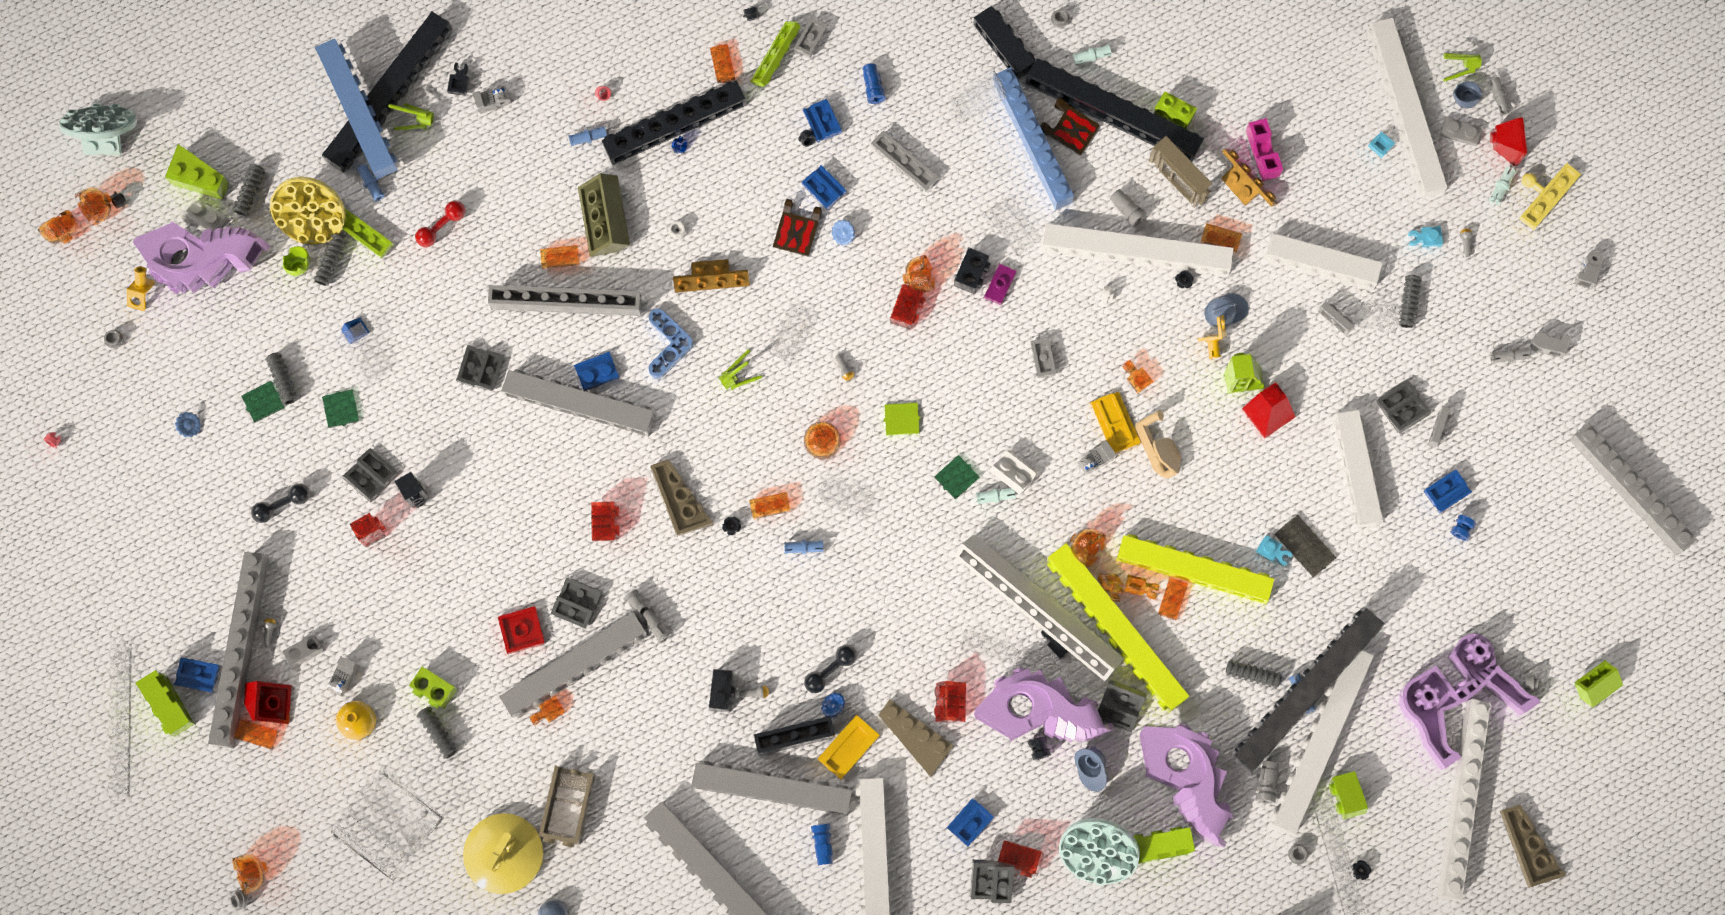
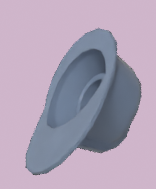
(1232, 306)
(1091, 768)

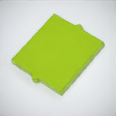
(901, 419)

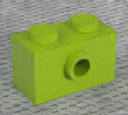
(1598, 683)
(1348, 795)

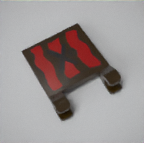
(1073, 128)
(796, 232)

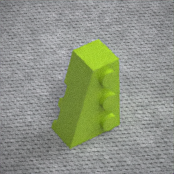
(195, 175)
(1243, 374)
(165, 703)
(1165, 845)

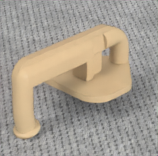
(1160, 451)

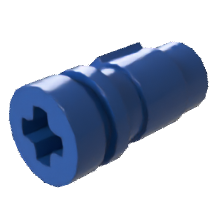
(873, 82)
(822, 845)

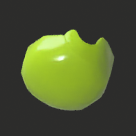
(296, 261)

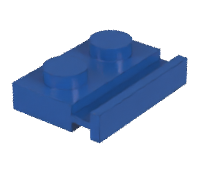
(822, 120)
(823, 187)
(596, 371)
(1447, 491)
(197, 675)
(970, 822)

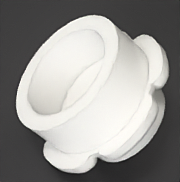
(677, 225)
(1107, 294)

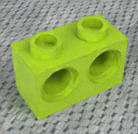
(1175, 110)
(434, 684)

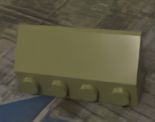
(603, 215)

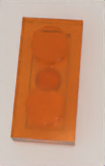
(722, 63)
(1221, 237)
(559, 256)
(769, 505)
(1172, 599)
(256, 734)

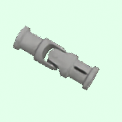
(652, 622)

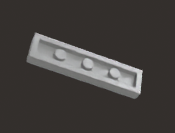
(904, 161)

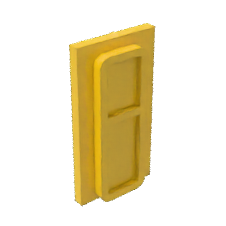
(1115, 422)
(848, 747)

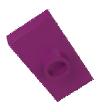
(1000, 284)

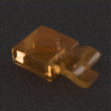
(1138, 378)
(1111, 583)
(1139, 586)
(549, 710)

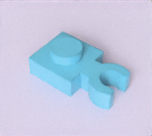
(1428, 237)
(1270, 549)

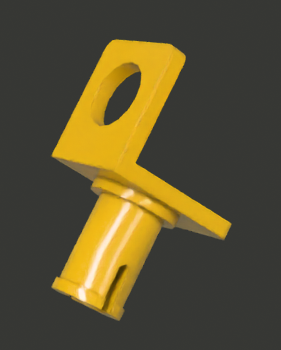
(139, 288)
(1213, 340)

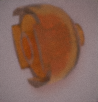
(94, 204)
(59, 228)
(919, 275)
(822, 440)
(1087, 544)
(249, 872)

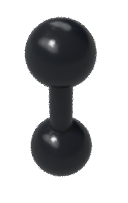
(297, 494)
(815, 681)

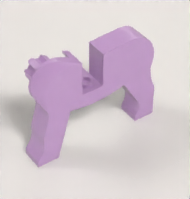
(1430, 694)

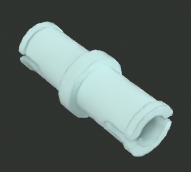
(1092, 54)
(1502, 185)
(995, 495)

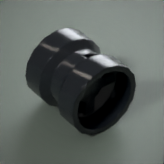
(1039, 748)

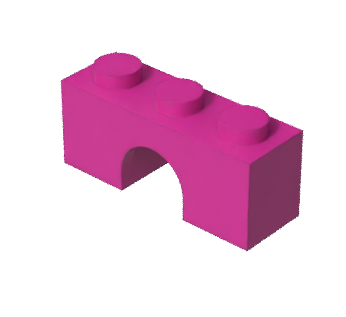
(1260, 142)

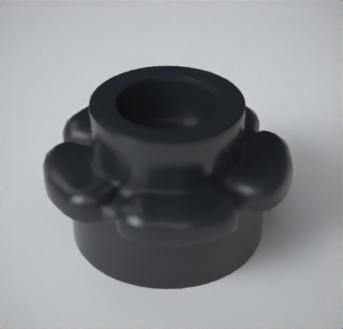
(751, 13)
(807, 138)
(118, 199)
(1184, 275)
(731, 520)
(1366, 870)

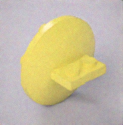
(307, 210)
(503, 853)

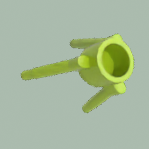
(1470, 61)
(424, 116)
(728, 377)

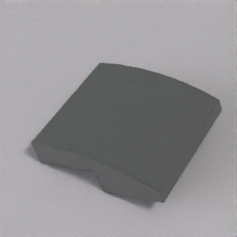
(480, 368)
(1403, 407)
(370, 475)
(576, 602)
(1121, 705)
(992, 881)

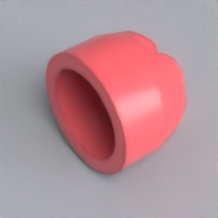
(604, 95)
(51, 440)

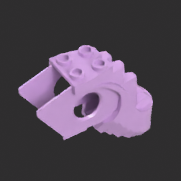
(207, 257)
(1050, 707)
(1196, 784)

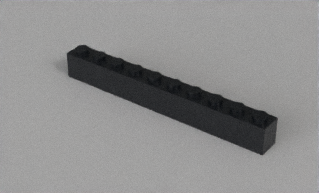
(392, 86)
(1111, 108)
(1309, 689)

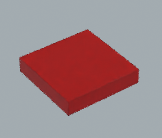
(521, 630)

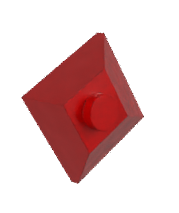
(1510, 140)
(1269, 410)
(268, 701)

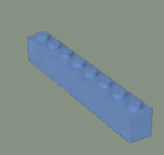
(356, 109)
(1035, 141)

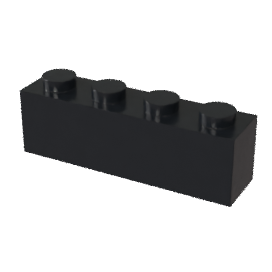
(1003, 41)
(794, 736)

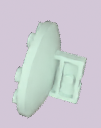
(98, 127)
(1099, 851)

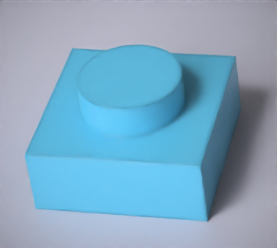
(1381, 144)

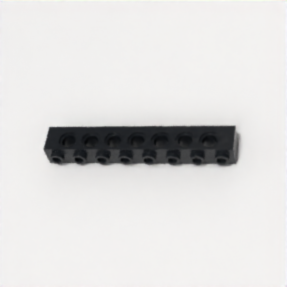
(683, 125)

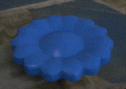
(833, 705)

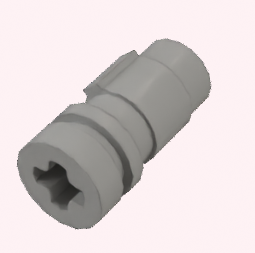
(1128, 208)
(1268, 782)

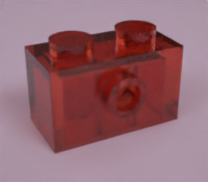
(907, 307)
(604, 521)
(368, 529)
(950, 702)
(1023, 858)

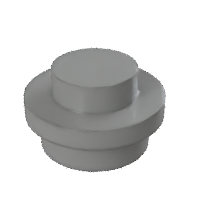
(1060, 18)
(113, 338)
(1531, 683)
(1298, 854)
(239, 900)

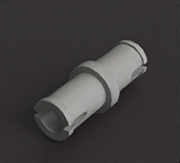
(1499, 95)
(1510, 355)

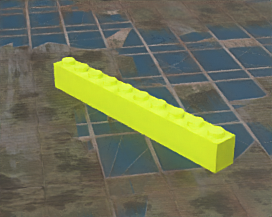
(1118, 629)

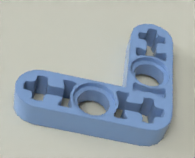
(674, 340)

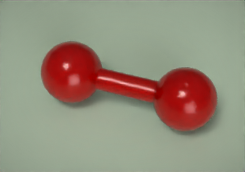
(454, 211)

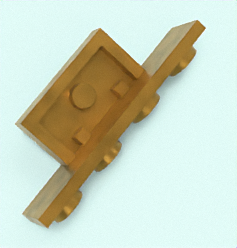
(1243, 183)
(709, 276)

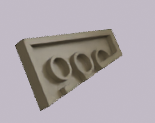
(682, 507)
(920, 740)
(1533, 856)

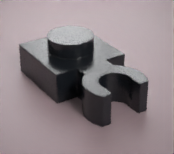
(458, 82)
(1054, 646)

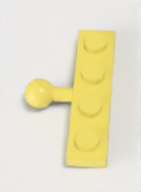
(1548, 195)

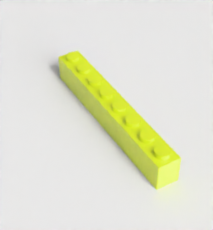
(1195, 569)

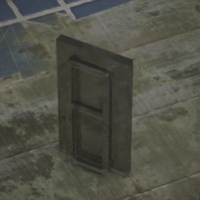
(1305, 546)

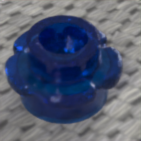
(679, 145)

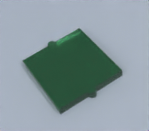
(262, 401)
(340, 408)
(956, 477)

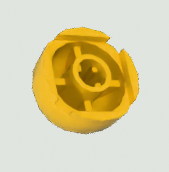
(356, 720)

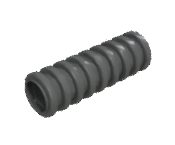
(248, 190)
(330, 260)
(1410, 301)
(281, 378)
(1253, 673)
(437, 732)

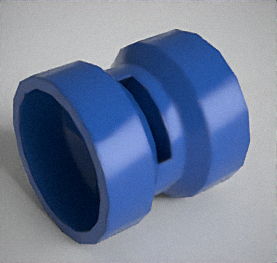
(1463, 527)

